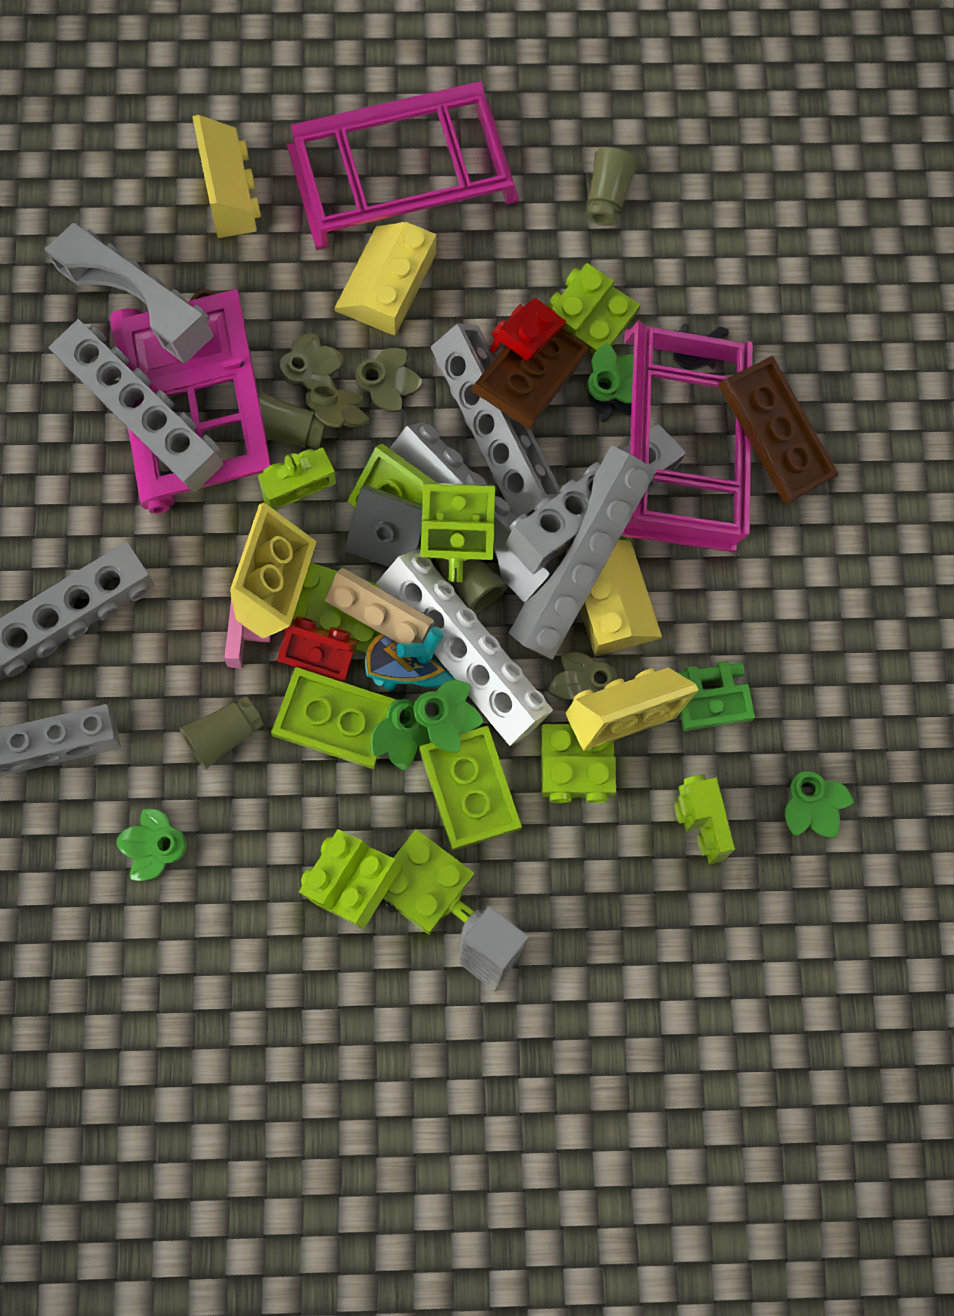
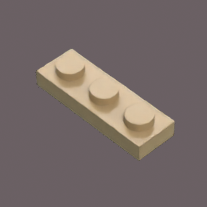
(378, 609)

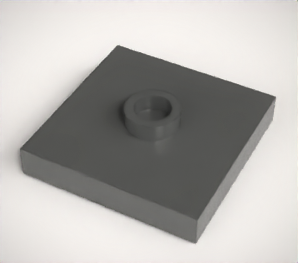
(384, 526)

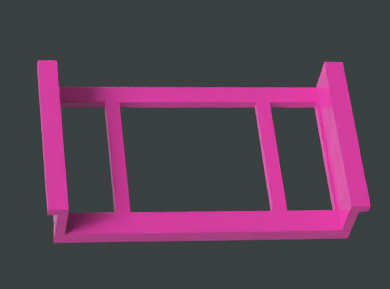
(386, 113)
(670, 527)

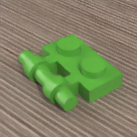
(718, 705)

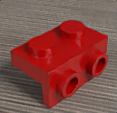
(527, 329)
(317, 649)

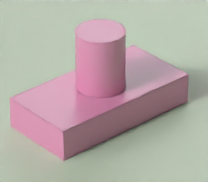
(236, 638)

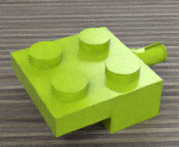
(296, 478)
(457, 523)
(428, 883)

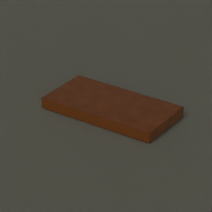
(528, 387)
(778, 429)

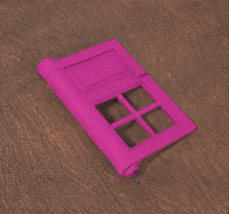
(212, 365)

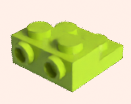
(593, 308)
(575, 773)
(703, 809)
(349, 878)

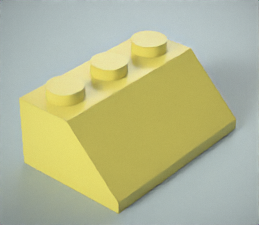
(225, 177)
(388, 276)
(270, 573)
(618, 605)
(629, 706)

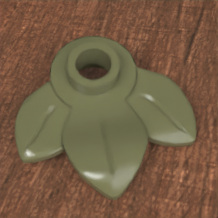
(315, 361)
(393, 379)
(336, 406)
(579, 676)

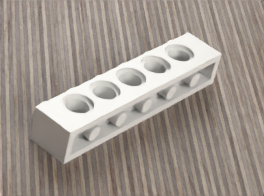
(468, 648)

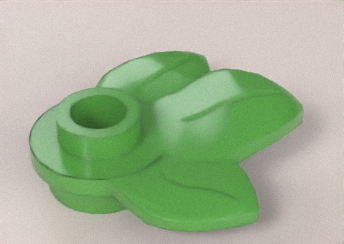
(615, 372)
(451, 716)
(399, 738)
(818, 810)
(146, 845)

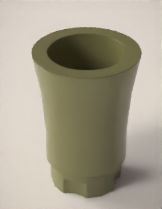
(610, 184)
(290, 423)
(479, 586)
(221, 731)

